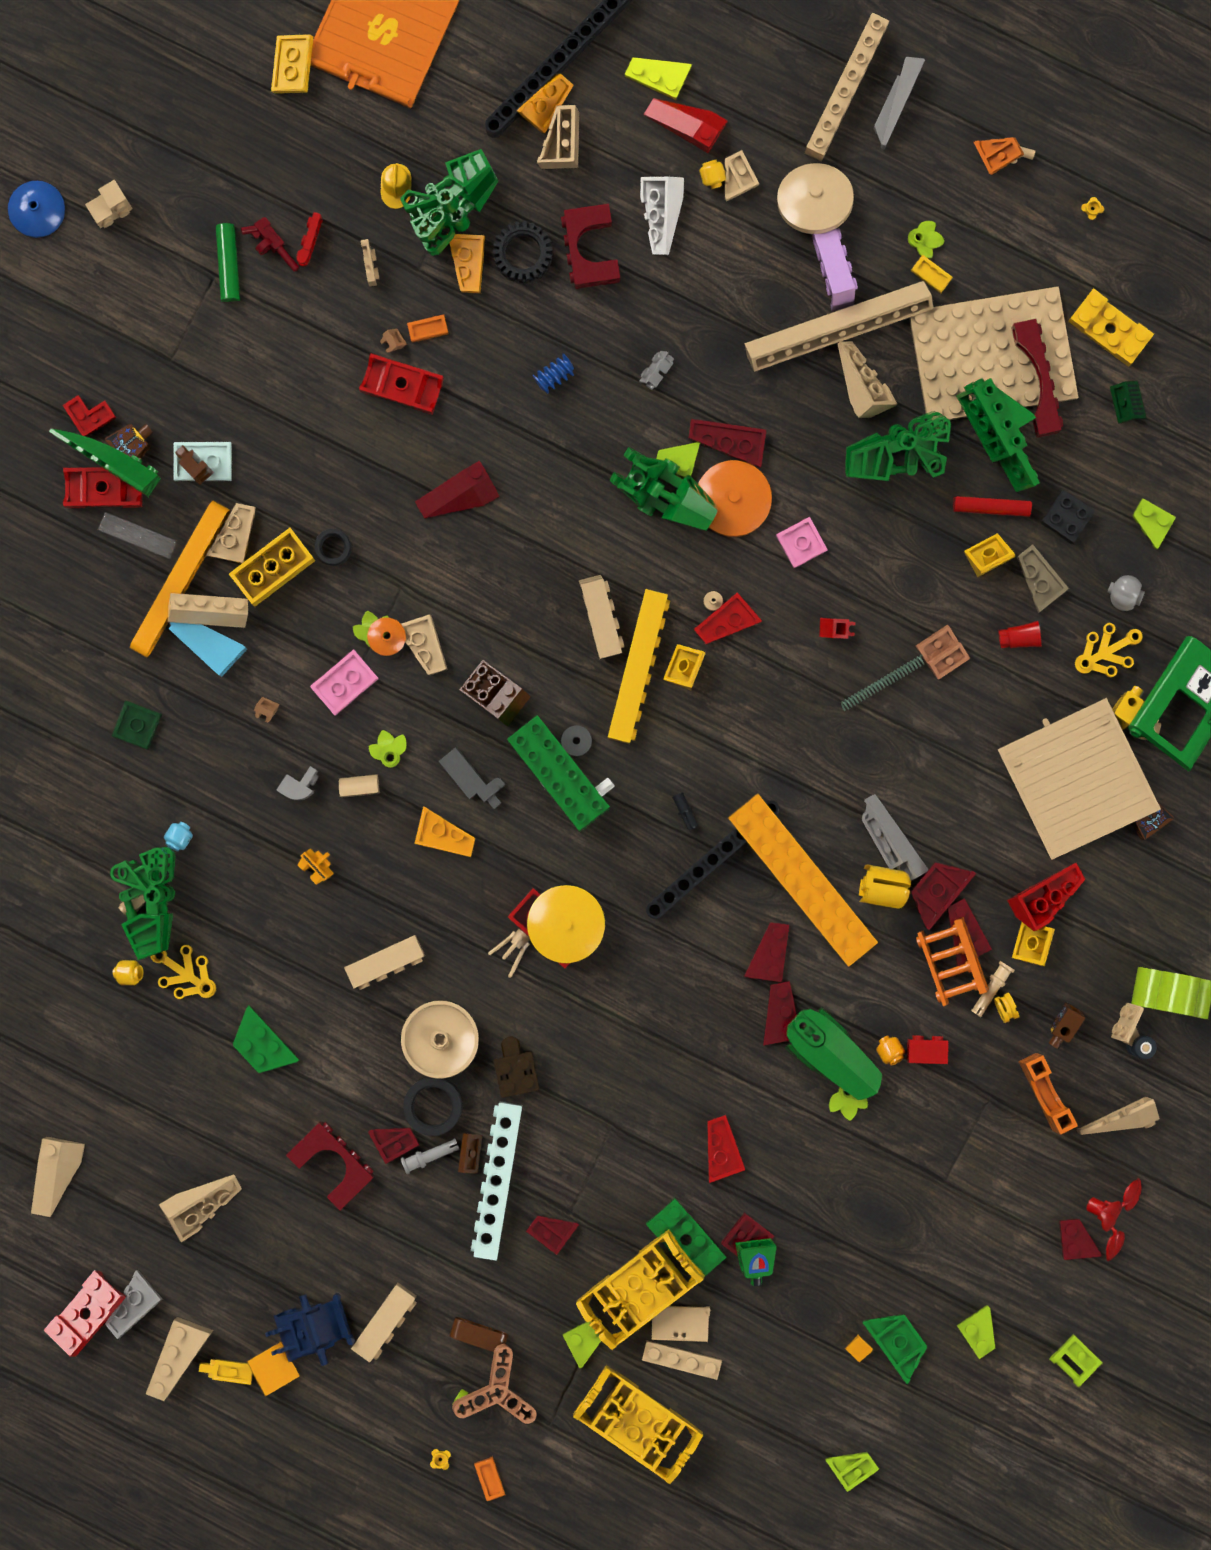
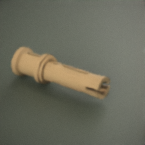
(997, 981)

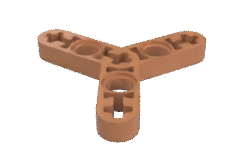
(505, 1393)

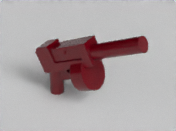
(270, 241)

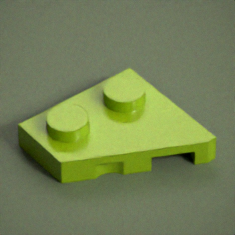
(1153, 521)
(979, 1331)

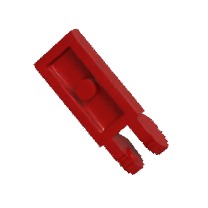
(309, 240)

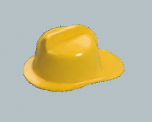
(394, 183)

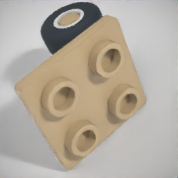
(1126, 1031)

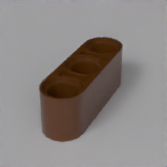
(477, 1334)

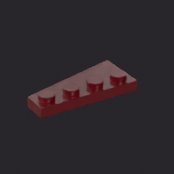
(733, 440)

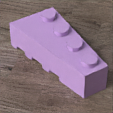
(836, 268)

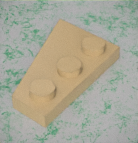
(234, 537)

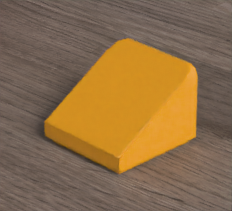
(859, 1348)

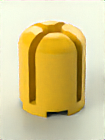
(885, 887)

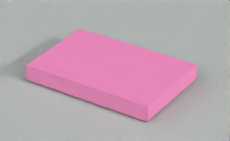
(344, 682)

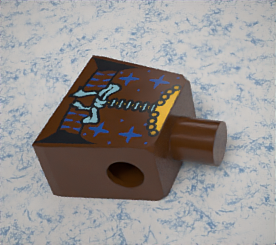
(130, 440)
(1152, 823)
(1068, 1017)

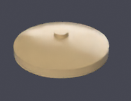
(815, 198)
(439, 1039)

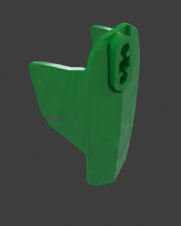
(833, 1053)

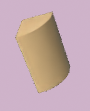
(359, 786)

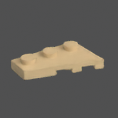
(424, 643)

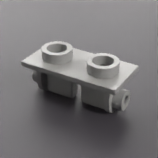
(660, 363)

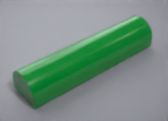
(227, 262)

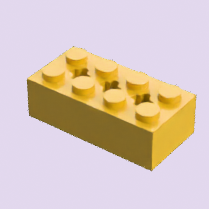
(259, 565)

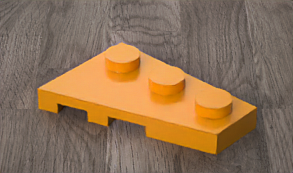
(542, 104)
(443, 835)

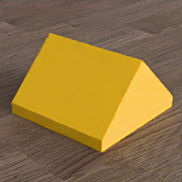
(989, 554)
(684, 666)
(1033, 945)

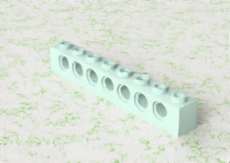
(491, 1249)

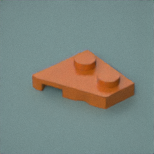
(998, 152)

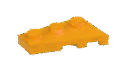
(468, 261)

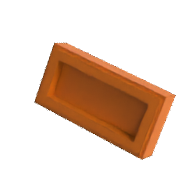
(427, 328)
(489, 1479)

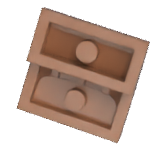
(942, 652)

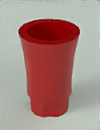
(1021, 636)

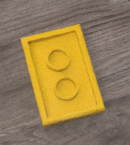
(292, 64)

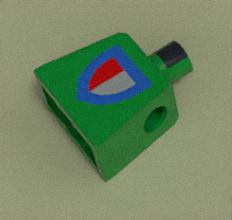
(756, 1259)

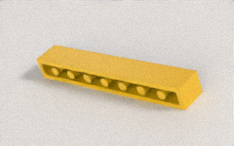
(637, 666)

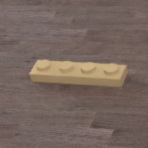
(681, 1360)

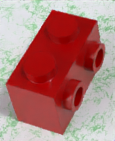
(927, 1050)

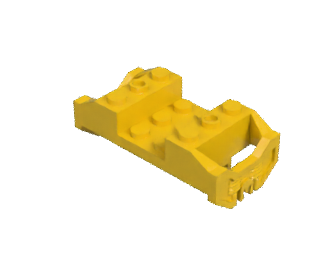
(640, 1289)
(638, 1424)

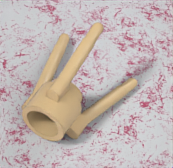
(519, 940)

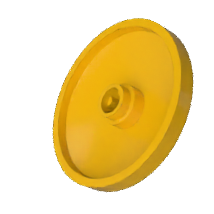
(566, 924)

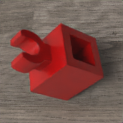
(835, 628)

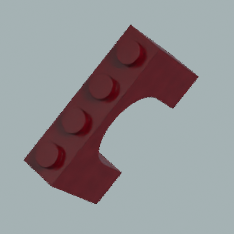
(585, 272)
(357, 1173)

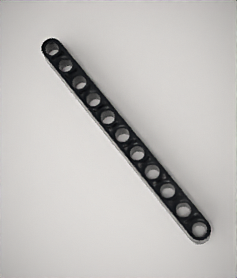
(550, 64)

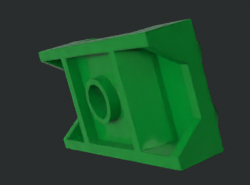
(702, 1248)

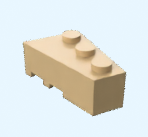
(562, 141)

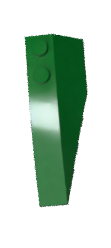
(116, 462)

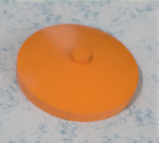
(739, 495)

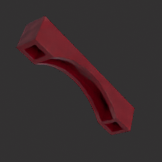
(1028, 340)

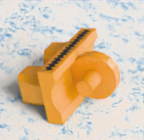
(318, 863)

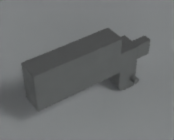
(469, 779)

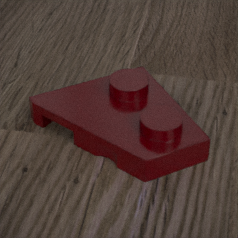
(393, 1142)
(745, 1230)
(1076, 1241)

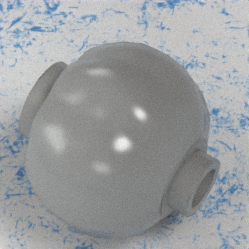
(1126, 593)

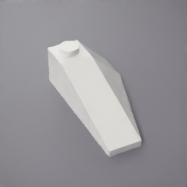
(663, 204)

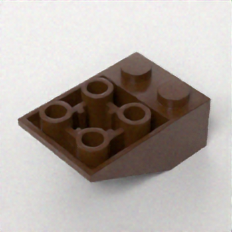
(495, 693)

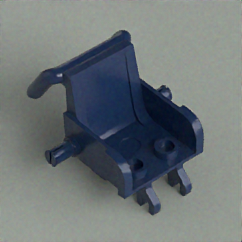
(311, 1329)

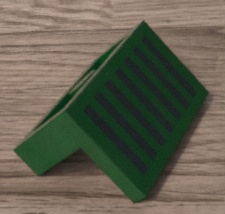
(1127, 401)

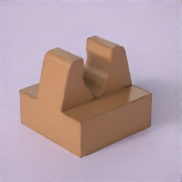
(394, 340)
(266, 708)

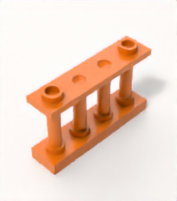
(965, 947)

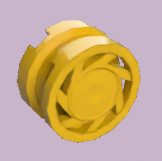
(1006, 1007)

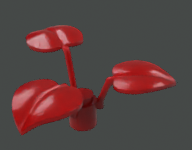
(1109, 1212)

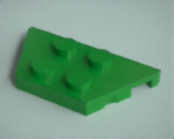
(261, 1044)
(898, 1342)

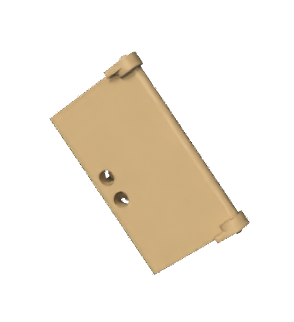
(681, 1321)

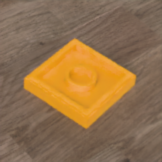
(272, 1371)

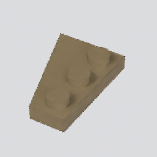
(1041, 578)

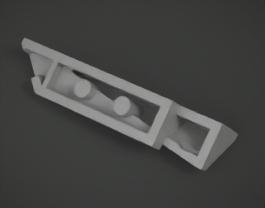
(897, 99)
(890, 839)

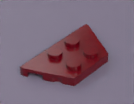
(938, 890)

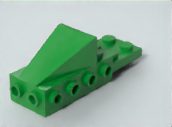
(1003, 419)

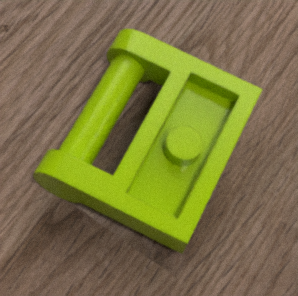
(1080, 1355)

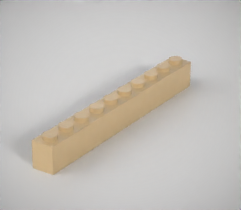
(839, 326)

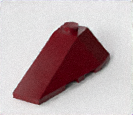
(461, 492)

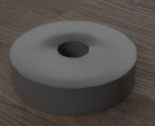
(579, 732)

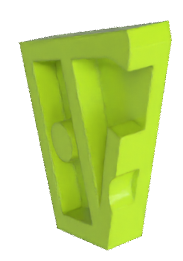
(683, 456)
(582, 1342)
(852, 1468)

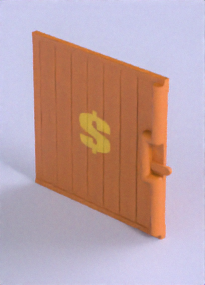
(382, 43)

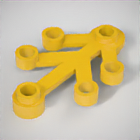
(1106, 652)
(187, 974)

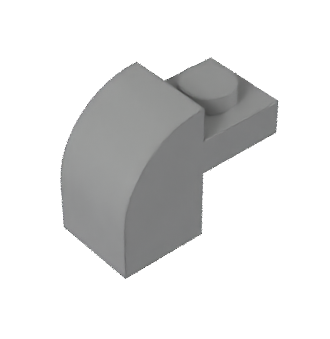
(298, 790)

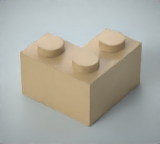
(109, 205)

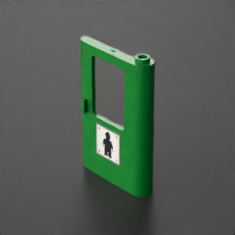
(1191, 674)

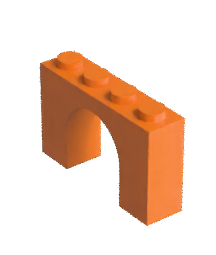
(1056, 1113)

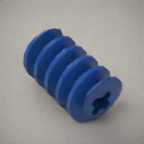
(554, 374)

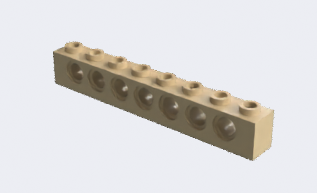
(846, 87)

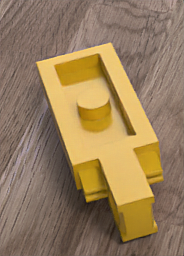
(227, 1371)

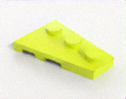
(659, 75)

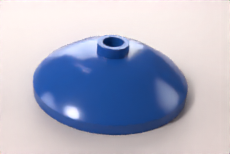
(43, 218)

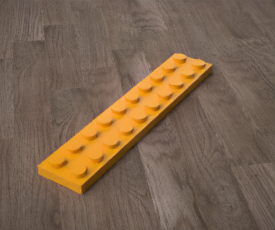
(802, 880)

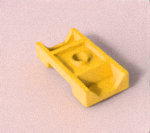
(1128, 336)

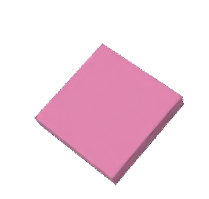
(801, 542)

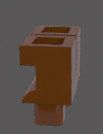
(191, 464)

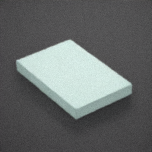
(215, 454)

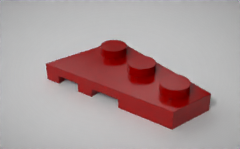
(727, 619)
(722, 1150)

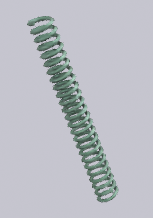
(881, 682)

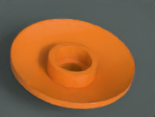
(386, 646)

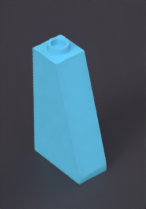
(212, 647)

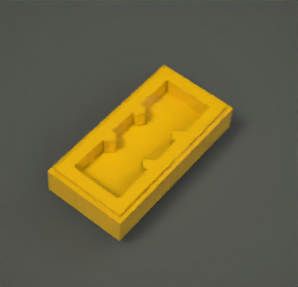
(931, 274)

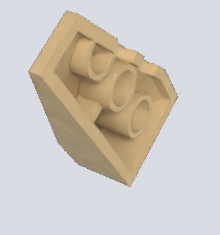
(864, 389)
(55, 1170)
(193, 1207)

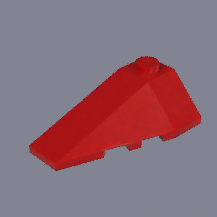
(1042, 901)

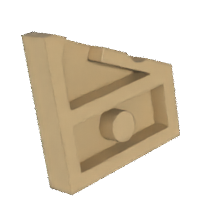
(738, 176)
(369, 257)

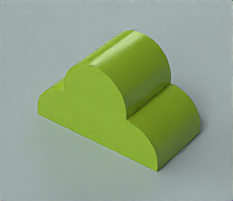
(1172, 992)

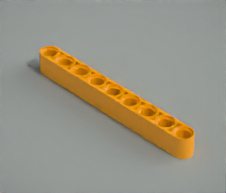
(180, 577)

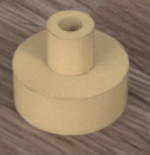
(709, 604)

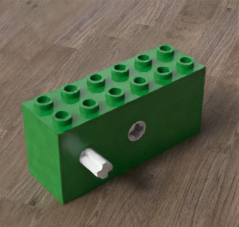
(560, 774)

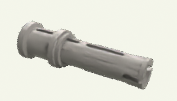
(420, 1159)

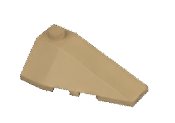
(1135, 1115)

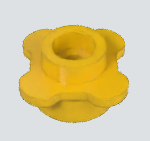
(1098, 208)
(435, 1463)

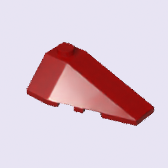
(690, 123)

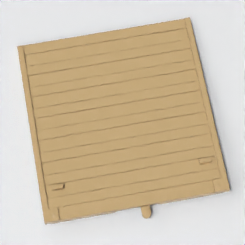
(1079, 778)

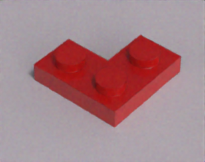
(88, 420)

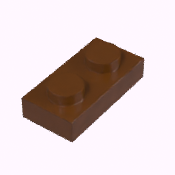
(470, 1153)

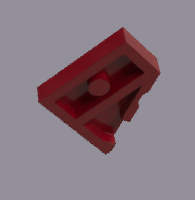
(551, 1232)

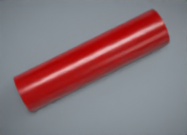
(992, 506)

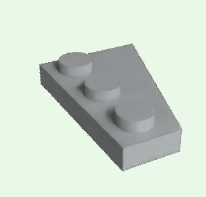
(138, 1302)

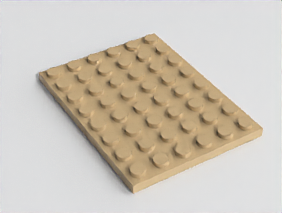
(976, 342)

